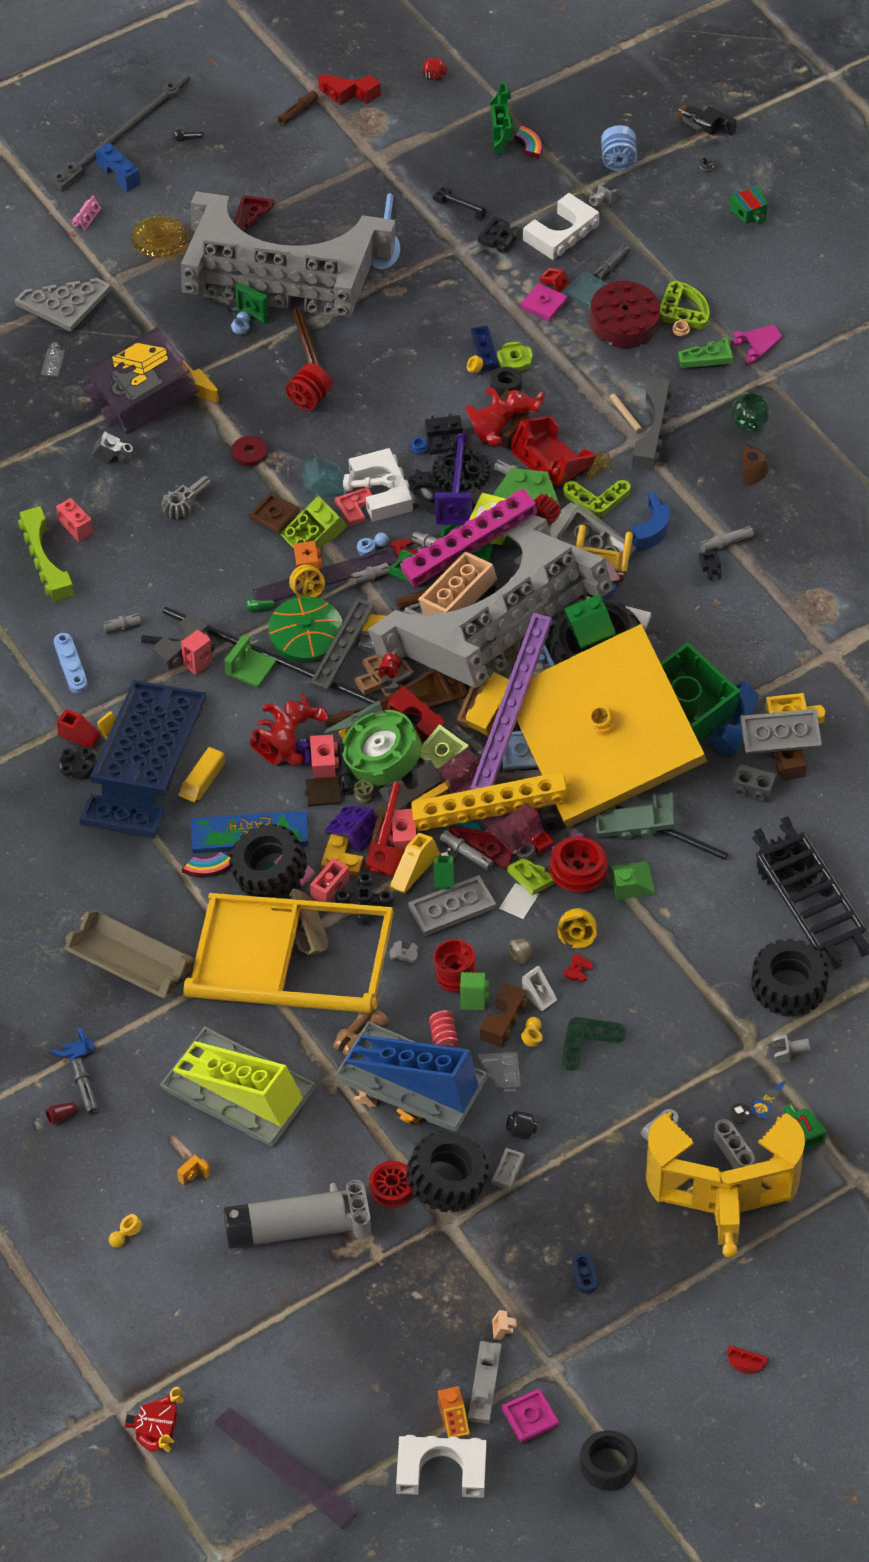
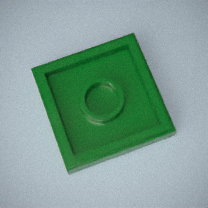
(252, 302)

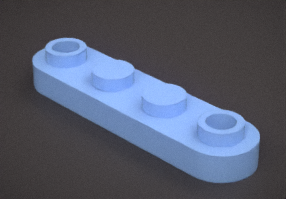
(70, 663)

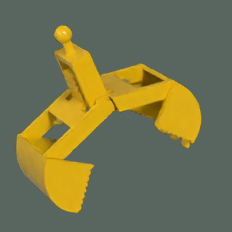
(725, 1200)

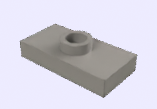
(508, 1169)

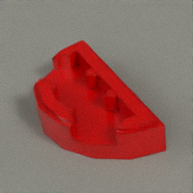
(746, 1361)

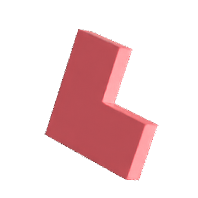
(351, 505)

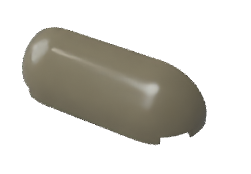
(310, 930)

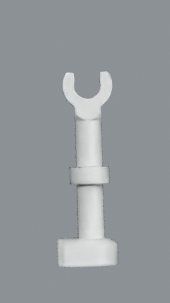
(350, 483)

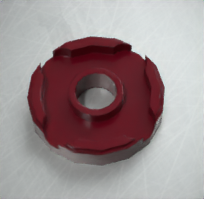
(249, 443)

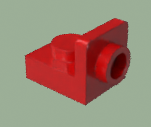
(555, 277)

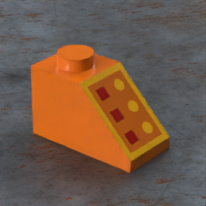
(453, 1412)

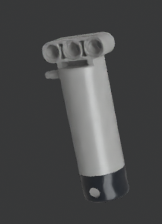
(299, 1217)

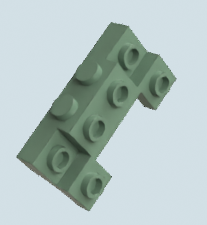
(637, 820)

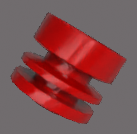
(309, 386)
(451, 960)

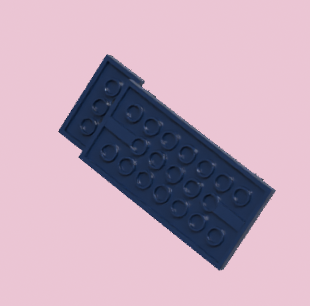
(141, 757)

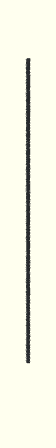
(414, 719)

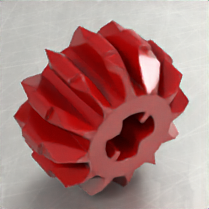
(547, 508)

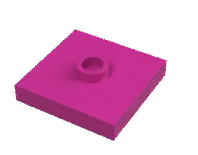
(543, 302)
(530, 1416)

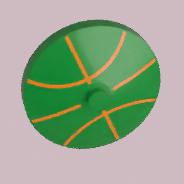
(304, 628)

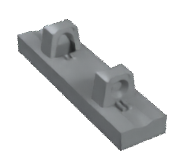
(484, 1382)

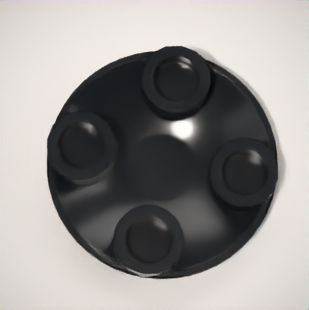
(77, 762)

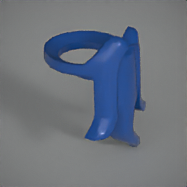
(77, 1049)

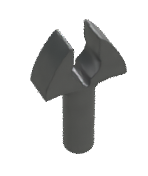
(393, 682)

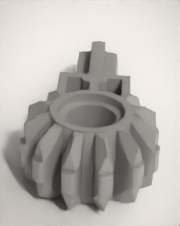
(181, 501)

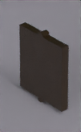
(323, 791)

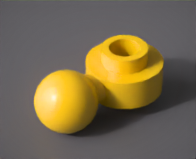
(531, 1035)
(129, 1226)

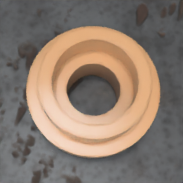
(681, 328)

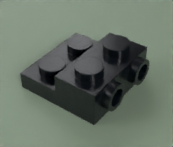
(442, 433)

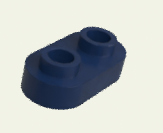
(585, 1274)

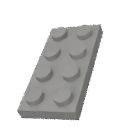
(780, 731)
(452, 905)

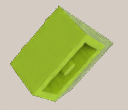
(315, 523)

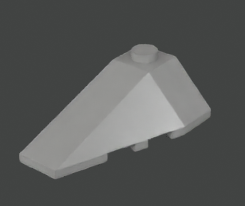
(597, 532)

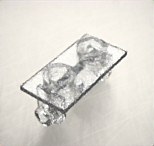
(53, 360)

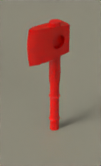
(384, 858)

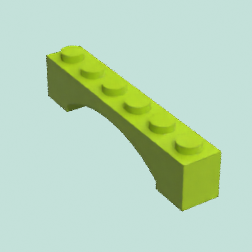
(57, 582)

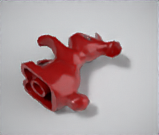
(491, 420)
(280, 742)

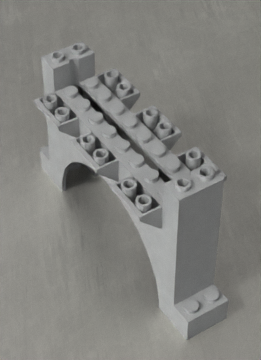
(322, 273)
(472, 639)

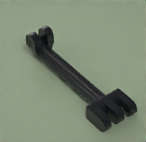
(446, 194)

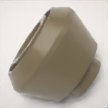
(520, 950)

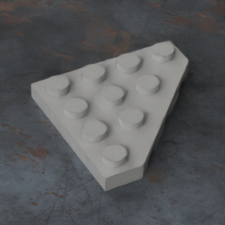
(64, 304)

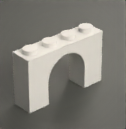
(554, 242)
(376, 465)
(416, 1451)

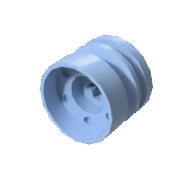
(619, 148)

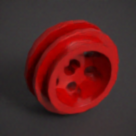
(578, 855)

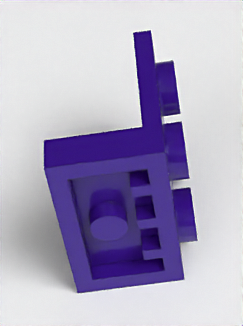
(355, 824)

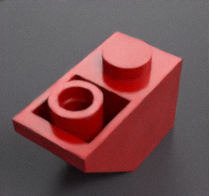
(77, 729)

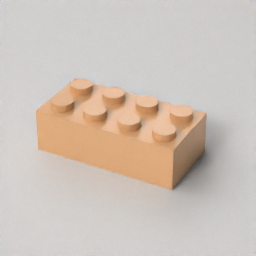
(459, 585)

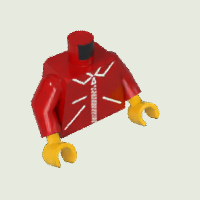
(157, 1422)

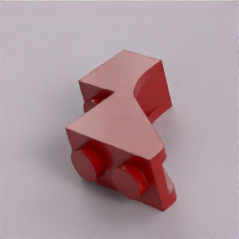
(343, 89)

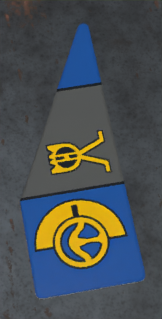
(764, 1103)

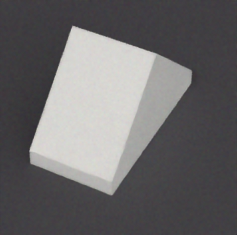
(538, 989)

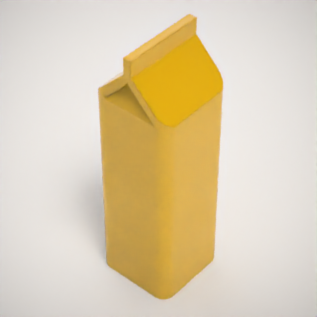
(202, 775)

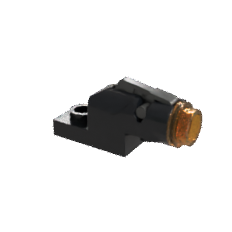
(707, 120)

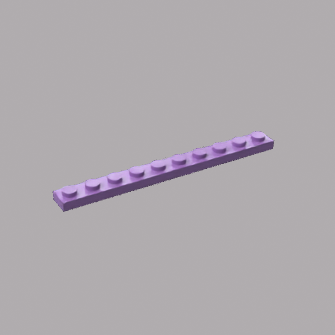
(512, 701)

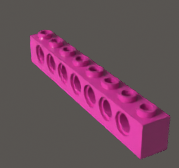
(479, 537)

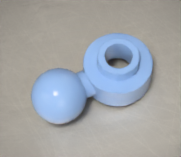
(240, 324)
(380, 540)

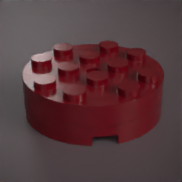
(624, 314)

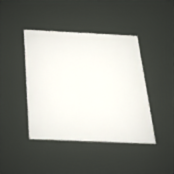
(518, 901)

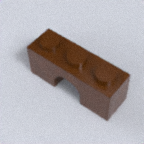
(499, 1028)

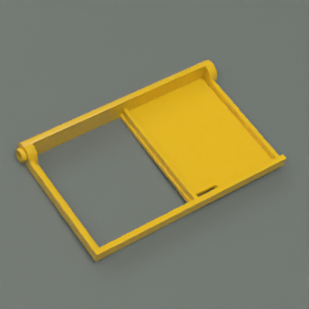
(249, 950)

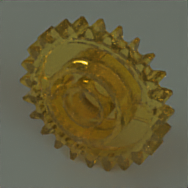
(158, 235)

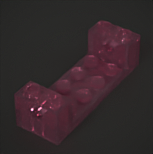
(507, 828)

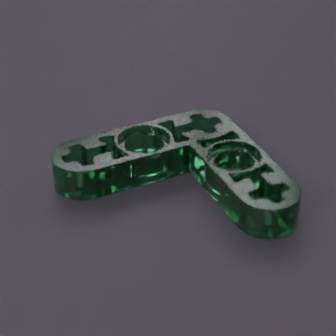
(580, 1034)

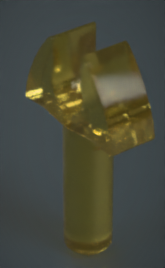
(598, 464)

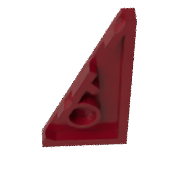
(251, 210)
(485, 843)

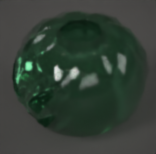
(750, 411)

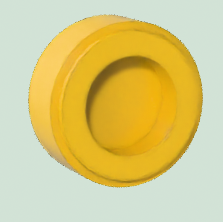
(474, 364)

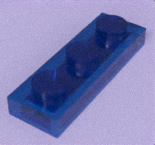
(484, 347)

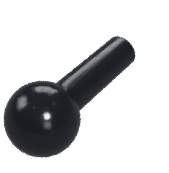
(181, 135)

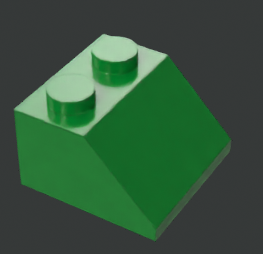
(589, 621)

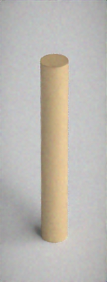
(625, 413)

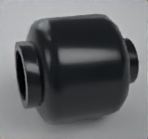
(550, 818)
(521, 1125)

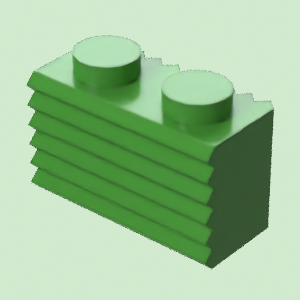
(473, 991)

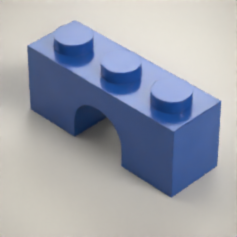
(111, 159)

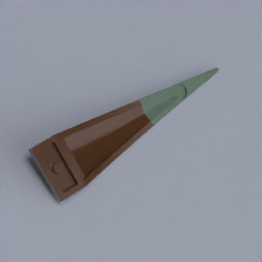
(431, 687)

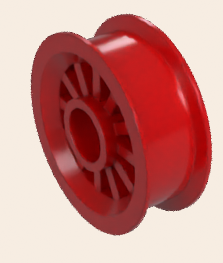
(387, 1195)

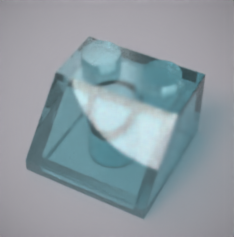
(322, 477)

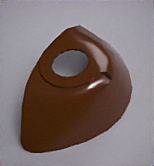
(754, 470)

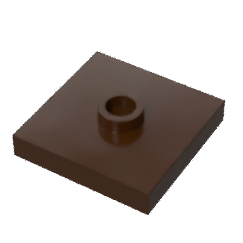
(274, 513)

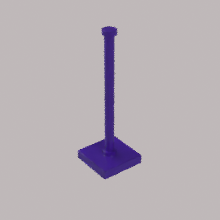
(454, 507)

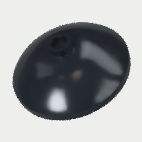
(424, 494)

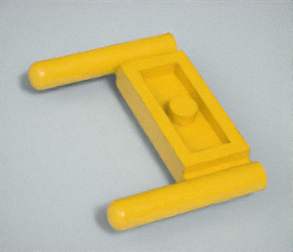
(618, 559)

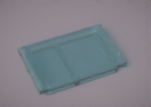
(583, 289)

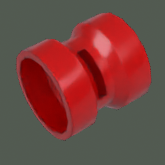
(390, 665)

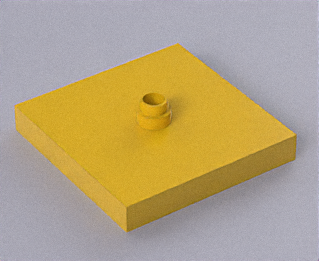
(608, 725)

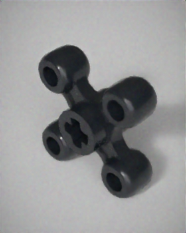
(364, 896)

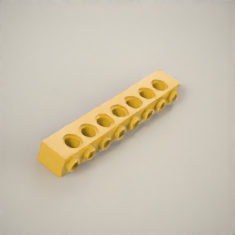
(489, 801)

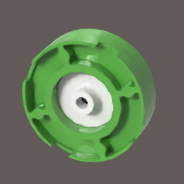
(382, 747)

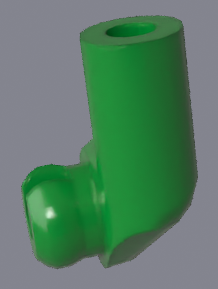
(256, 605)

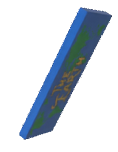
(222, 832)

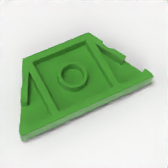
(532, 481)

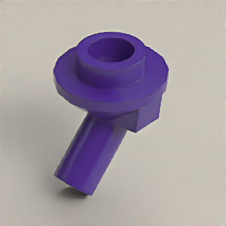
(302, 747)

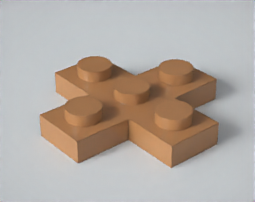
(371, 681)

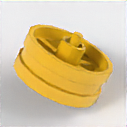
(307, 582)

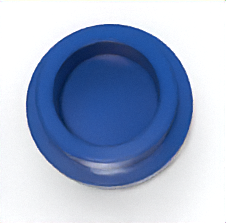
(419, 445)

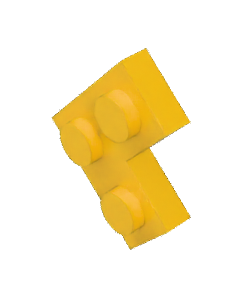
(337, 849)

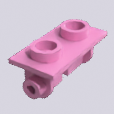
(87, 213)

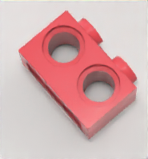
(74, 520)

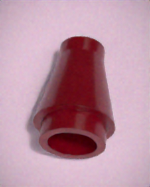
(58, 1113)

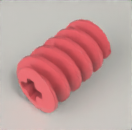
(443, 1029)

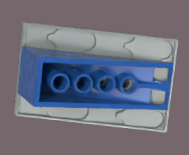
(413, 1075)

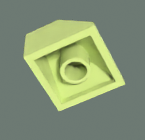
(441, 747)

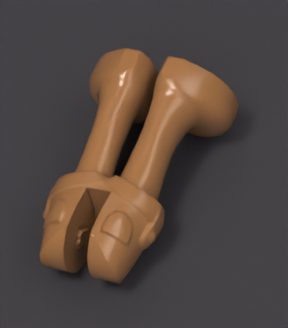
(347, 1037)

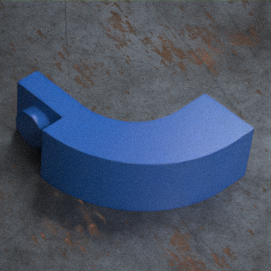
(655, 530)

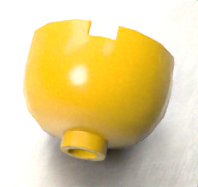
(577, 928)

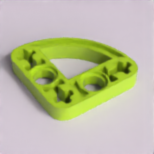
(675, 311)

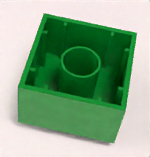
(701, 690)

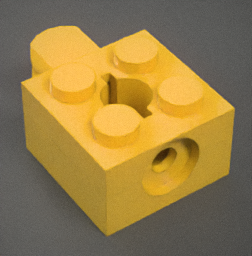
(791, 702)

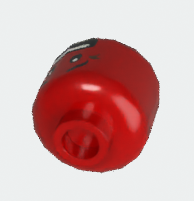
(434, 69)

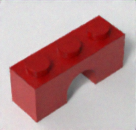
(408, 704)

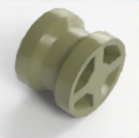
(367, 789)

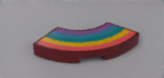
(530, 140)
(208, 866)

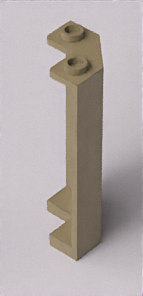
(129, 953)

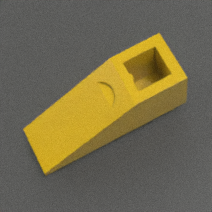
(415, 860)

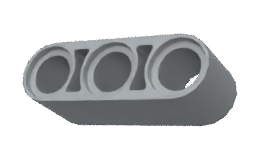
(732, 1139)

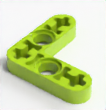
(594, 501)

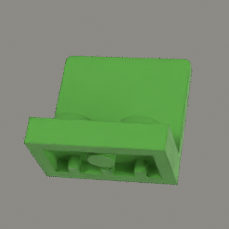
(248, 664)

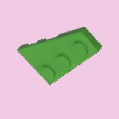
(712, 354)

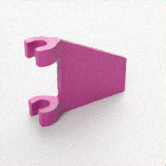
(760, 340)

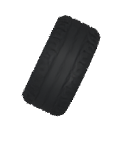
(611, 1440)

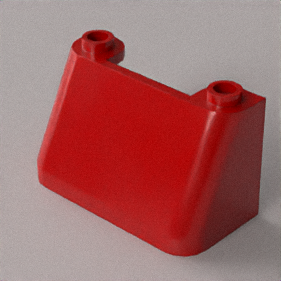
(541, 450)

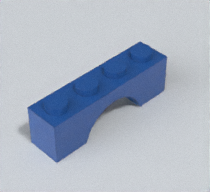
(729, 736)

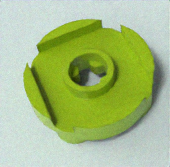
(523, 355)

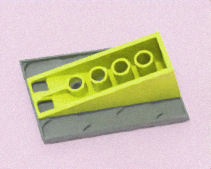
(238, 1086)

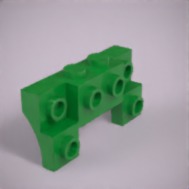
(501, 119)

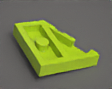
(530, 876)

